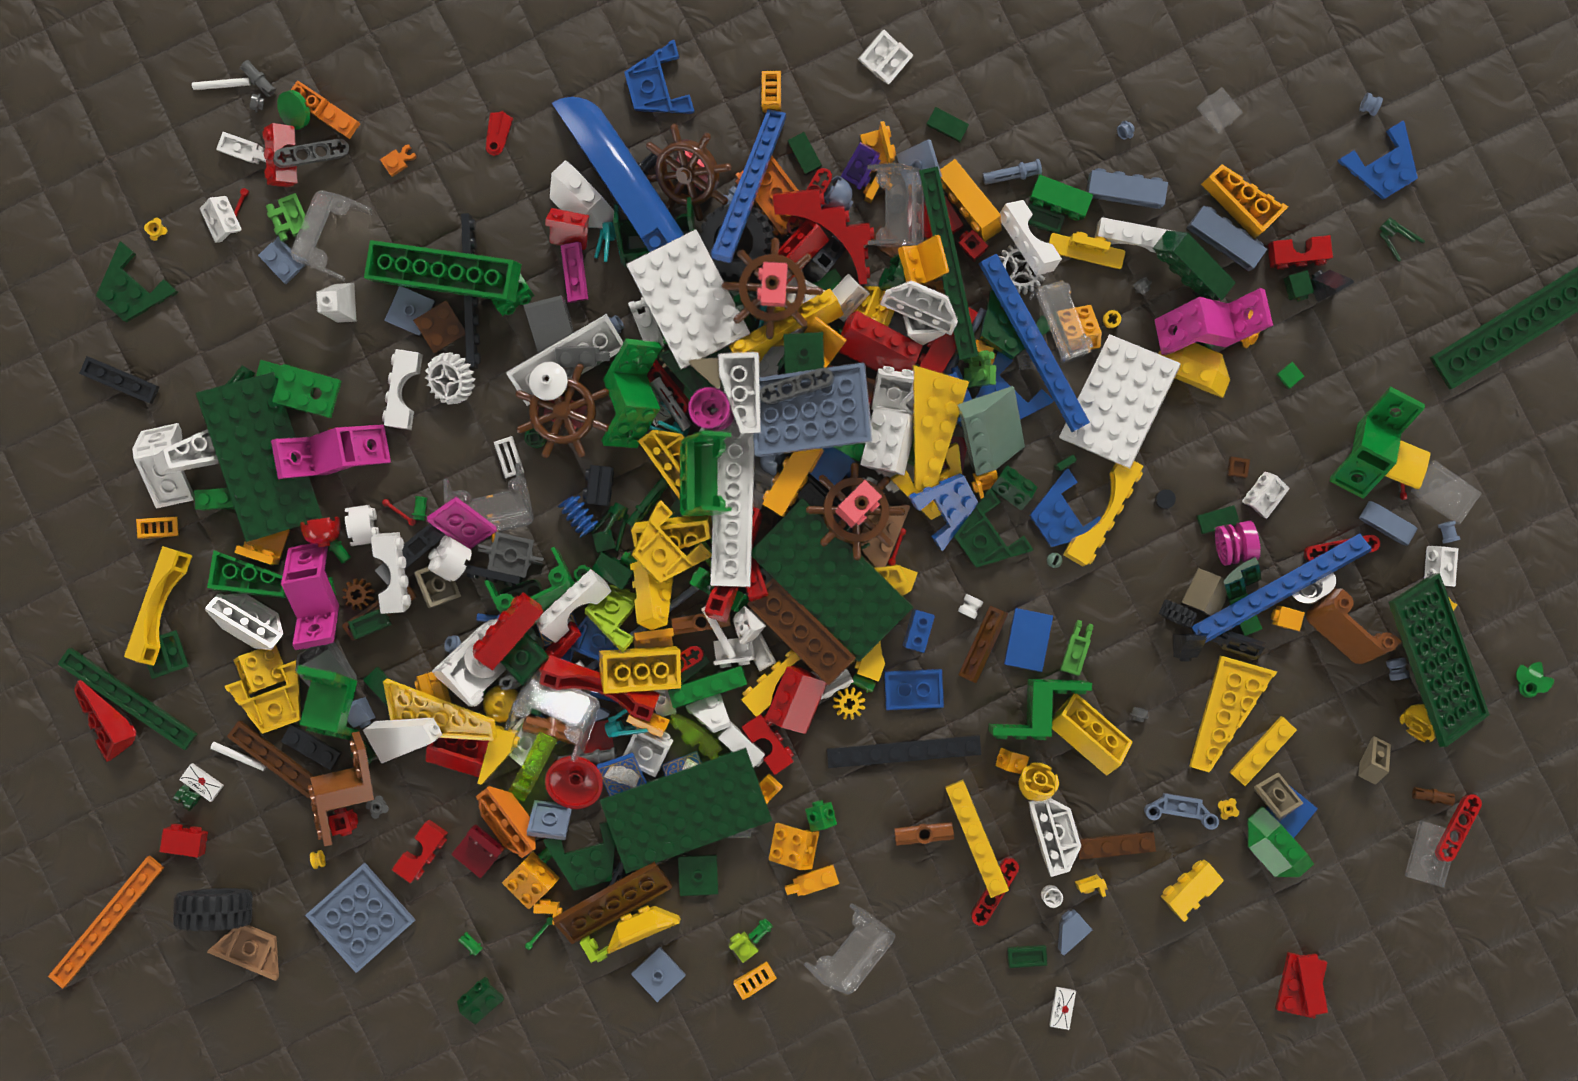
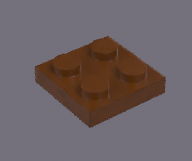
(440, 326)

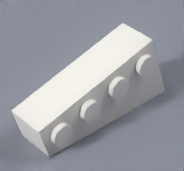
(187, 454)

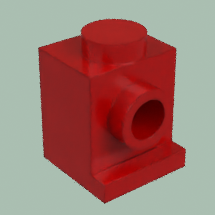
(972, 236)

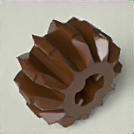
(352, 598)

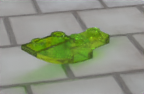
(695, 733)
(532, 766)

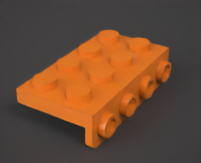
(774, 181)

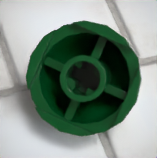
(893, 275)

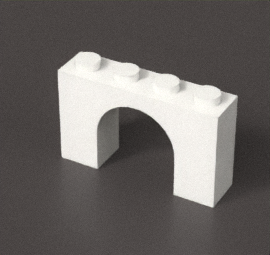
(736, 739)

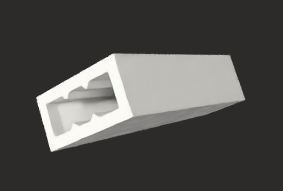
(338, 302)
(400, 737)

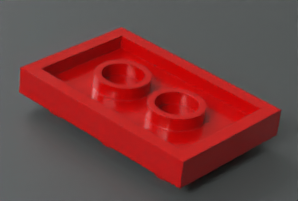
(1290, 994)

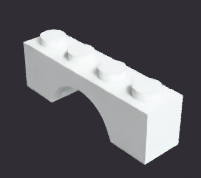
(1128, 233)
(1039, 255)
(404, 366)
(389, 549)
(588, 589)

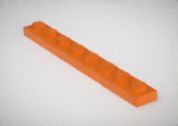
(106, 922)

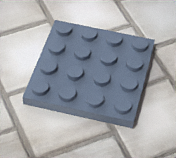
(360, 917)

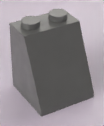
(549, 321)
(325, 658)

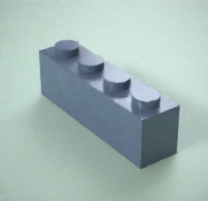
(1127, 189)
(1227, 238)

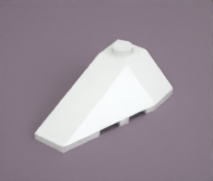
(741, 383)

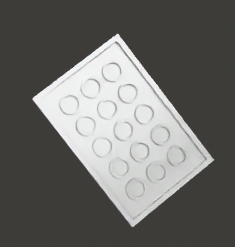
(687, 298)
(1121, 400)

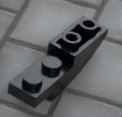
(414, 549)

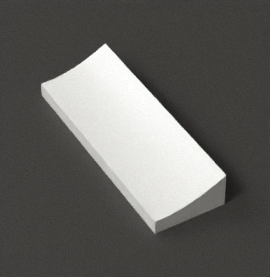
(598, 334)

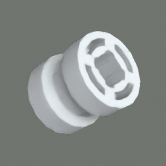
(970, 606)
(1052, 900)

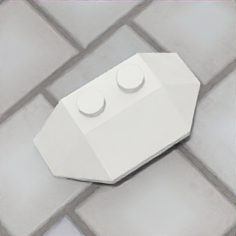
(575, 194)
(921, 305)
(246, 620)
(1055, 834)

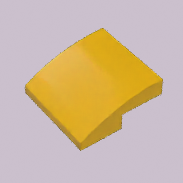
(872, 308)
(1410, 465)

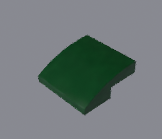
(1240, 577)
(170, 656)

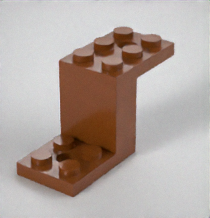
(340, 788)

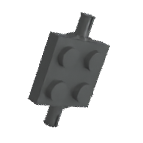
(510, 554)

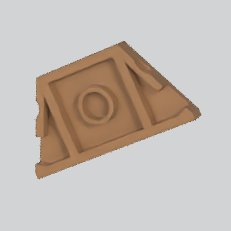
(877, 552)
(249, 949)

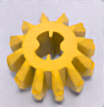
(855, 705)

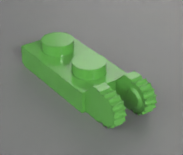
(1076, 650)

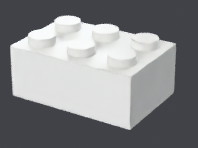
(890, 442)

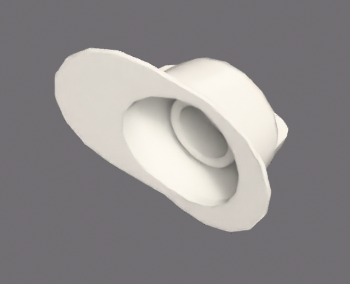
(1317, 590)

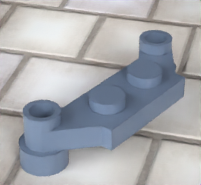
(1183, 807)

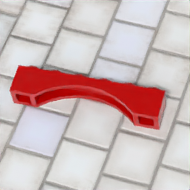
(722, 597)
(567, 675)

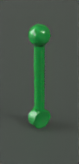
(528, 945)

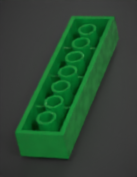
(443, 271)

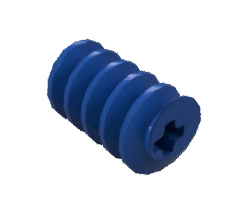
(578, 515)

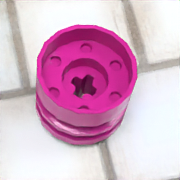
(701, 406)
(1237, 543)

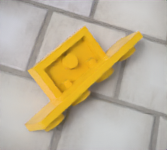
(1088, 249)

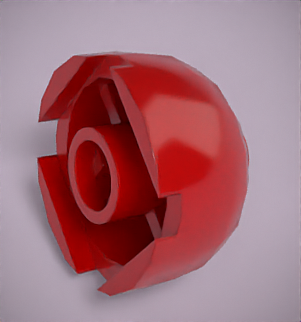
(321, 531)

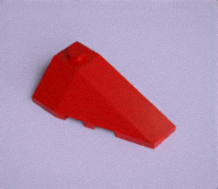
(110, 726)

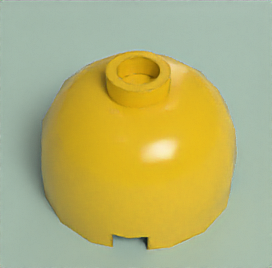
(498, 703)
(1418, 721)
(1038, 782)

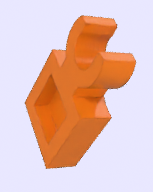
(395, 161)

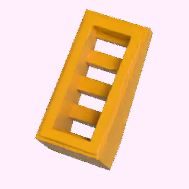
(774, 102)
(141, 529)
(751, 974)

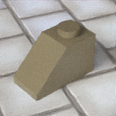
(1375, 760)

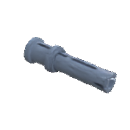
(1020, 171)

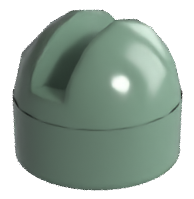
(1051, 557)

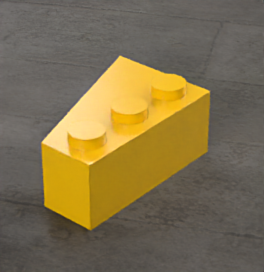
(652, 598)
(1191, 889)

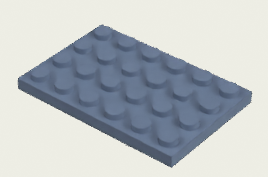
(816, 419)

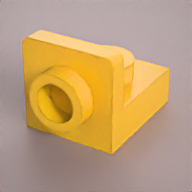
(1089, 884)

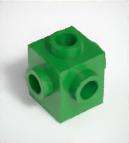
(821, 815)

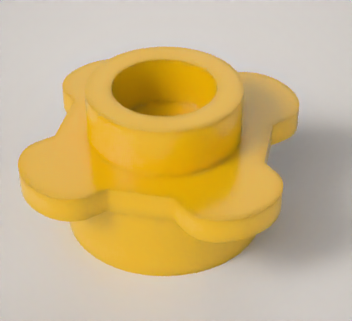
(155, 223)
(1223, 805)

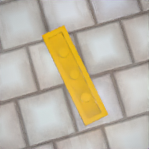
(1263, 751)

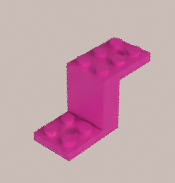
(1213, 322)
(331, 451)
(310, 596)

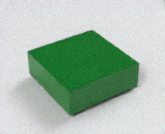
(1290, 375)

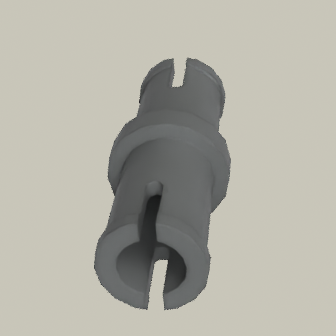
(257, 78)

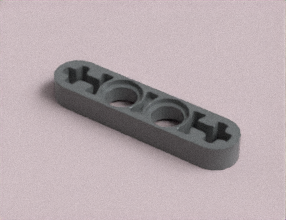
(312, 157)
(797, 390)

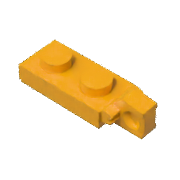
(813, 881)

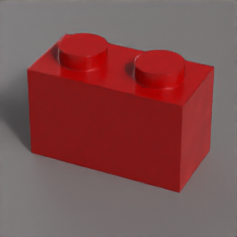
(184, 840)

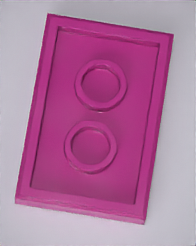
(461, 523)

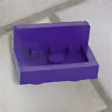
(857, 167)

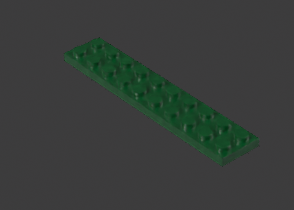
(1508, 330)

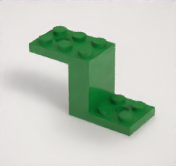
(297, 387)
(631, 393)
(1377, 442)
(327, 702)
(1039, 708)

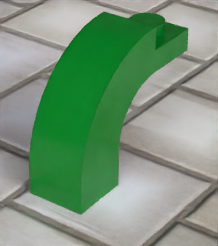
(702, 580)

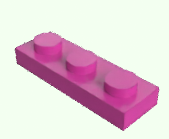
(574, 272)

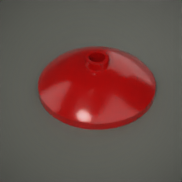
(573, 791)

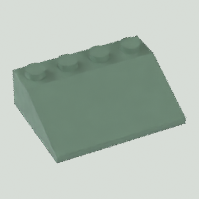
(991, 429)

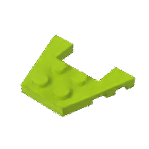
(611, 614)

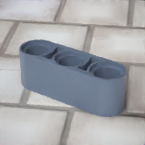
(1388, 523)

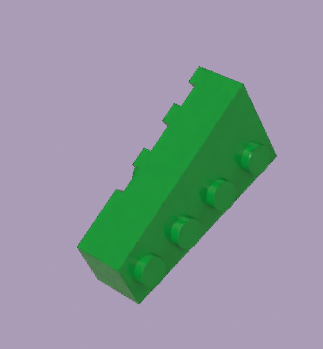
(240, 577)

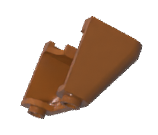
(1332, 621)

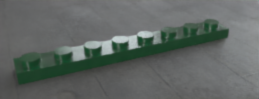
(127, 698)

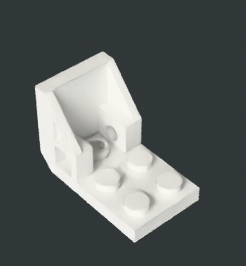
(163, 488)

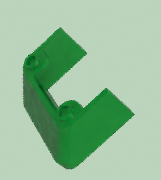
(700, 474)
(559, 578)

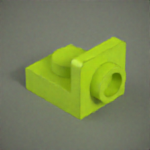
(742, 946)
(590, 947)

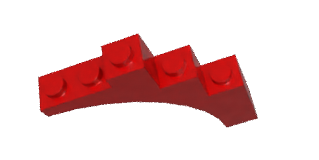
(808, 205)

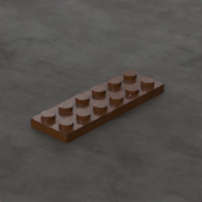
(802, 633)
(612, 902)

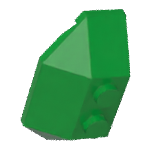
(1276, 846)

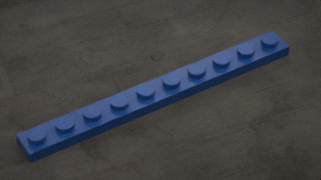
(748, 186)
(1034, 343)
(1282, 588)

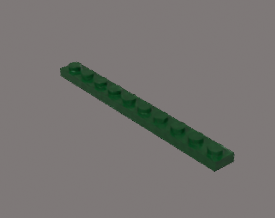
(951, 281)

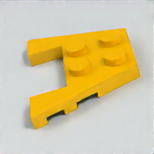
(954, 467)
(659, 553)
(273, 707)

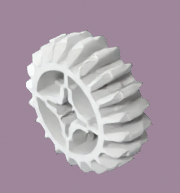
(1027, 273)
(457, 373)

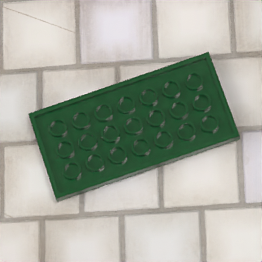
(241, 430)
(833, 586)
(1439, 659)
(686, 810)

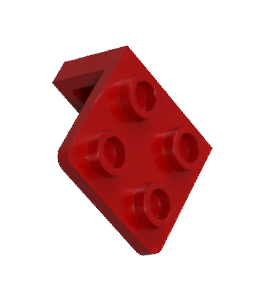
(567, 227)

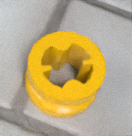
(1113, 313)
(317, 859)

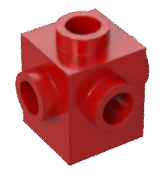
(336, 822)

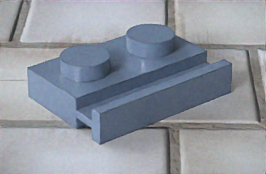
(279, 260)

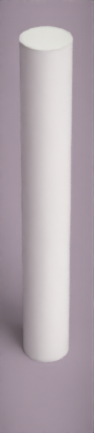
(221, 83)
(720, 635)
(238, 756)

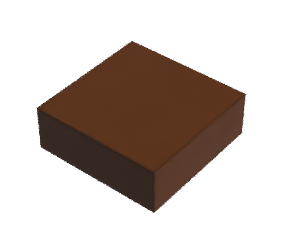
(1238, 467)

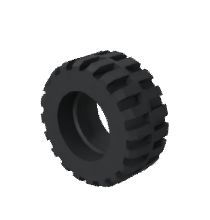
(757, 225)
(212, 909)

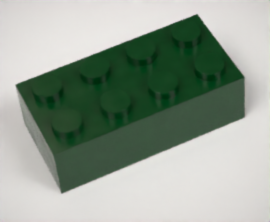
(1193, 265)

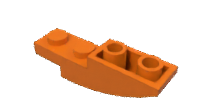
(327, 112)

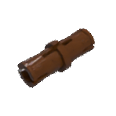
(1433, 796)

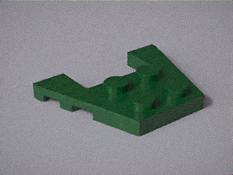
(124, 293)
(999, 331)
(689, 375)
(982, 541)
(585, 865)

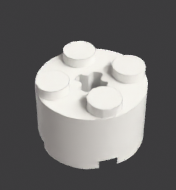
(361, 524)
(449, 559)

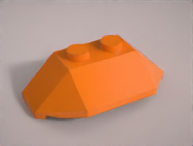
(506, 820)

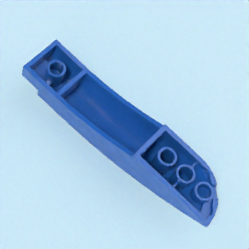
(619, 171)

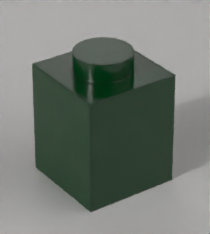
(1298, 286)

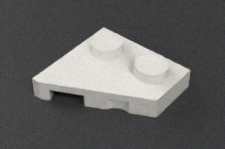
(710, 712)

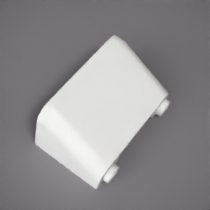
(456, 676)

